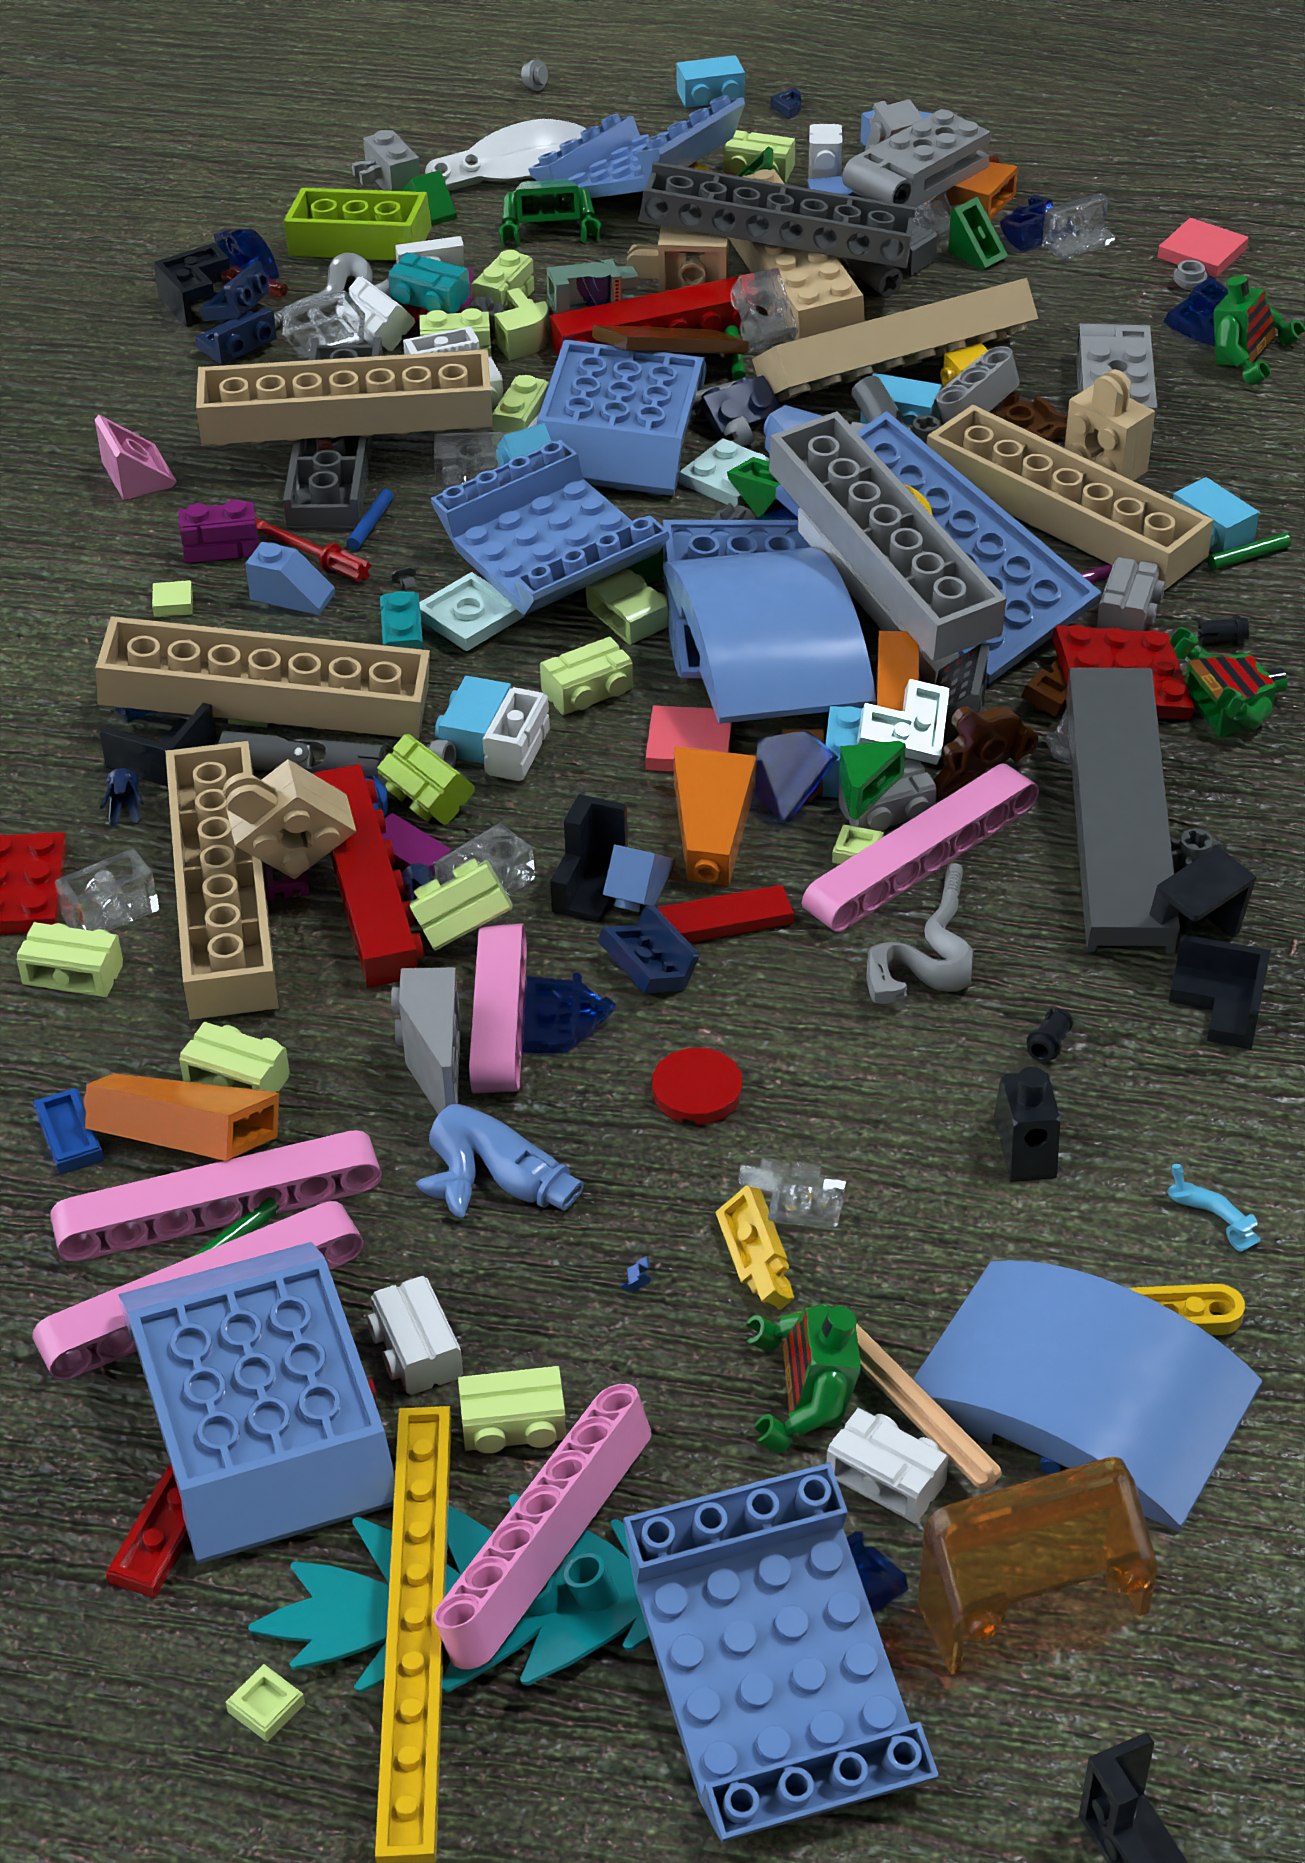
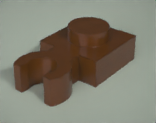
(1047, 690)

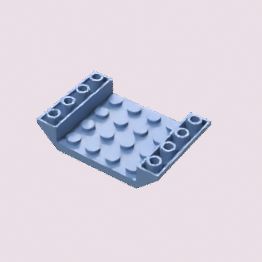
(620, 161)
(623, 413)
(542, 528)
(260, 1400)
(772, 1653)

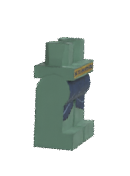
(587, 285)

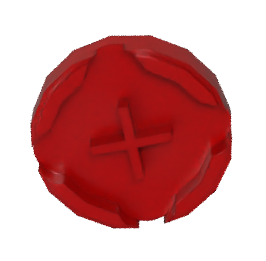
(697, 1085)

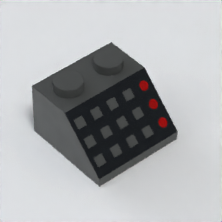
(966, 685)

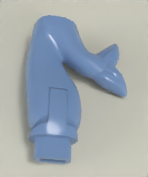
(510, 1158)

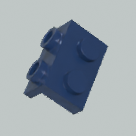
(237, 295)
(238, 336)
(744, 398)
(651, 952)

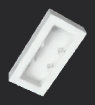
(445, 250)

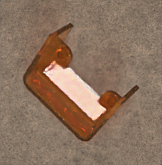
(1031, 1543)

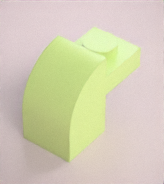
(522, 327)

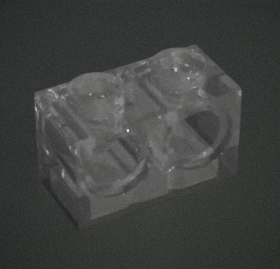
(504, 850)

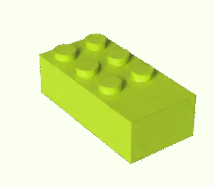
(356, 222)

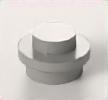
(534, 75)
(1189, 274)

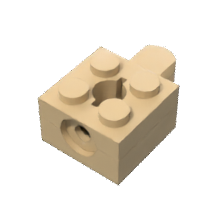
(669, 261)
(1111, 426)
(287, 817)

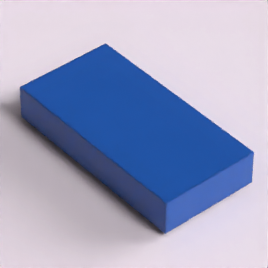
(65, 1132)

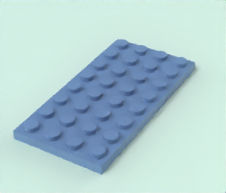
(1031, 576)

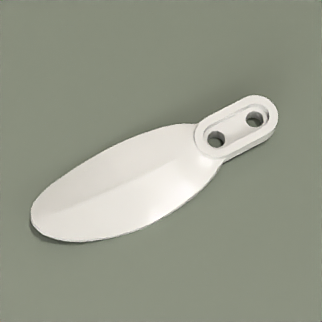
(505, 153)

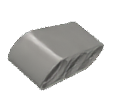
(980, 384)

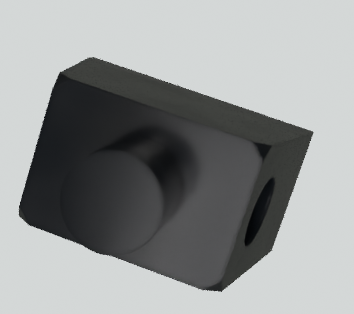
(1022, 1105)

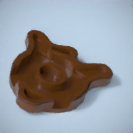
(1034, 416)
(982, 744)

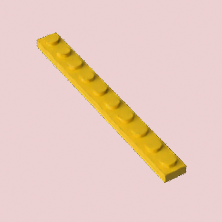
(413, 1644)

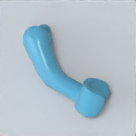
(1240, 1228)

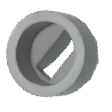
(740, 431)
(445, 750)

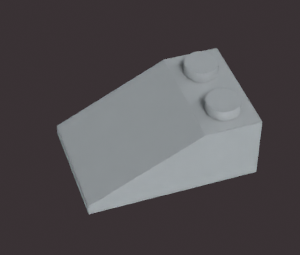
(430, 1030)

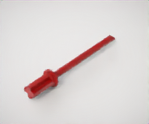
(330, 558)

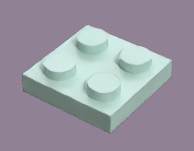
(709, 471)
(468, 611)

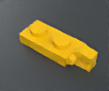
(756, 1246)

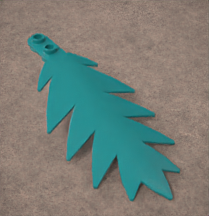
(575, 1613)

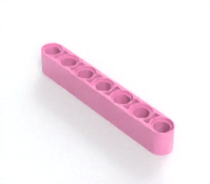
(919, 847)
(213, 1195)
(97, 1331)
(542, 1527)

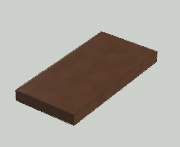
(669, 339)

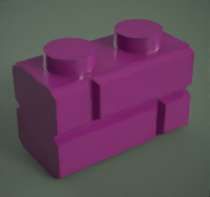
(218, 531)

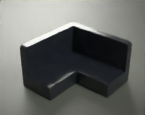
(189, 278)
(148, 756)
(589, 837)
(1206, 888)
(1225, 980)
(1118, 1810)

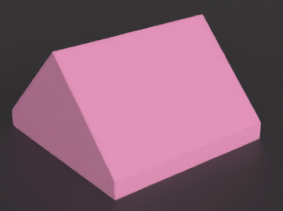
(131, 461)

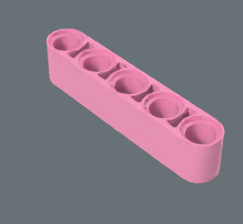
(498, 1009)

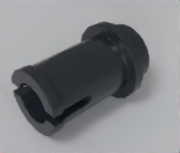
(1224, 630)
(1045, 1042)

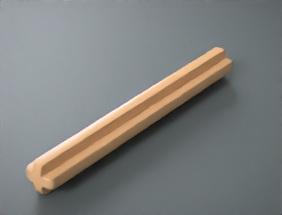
(926, 1414)

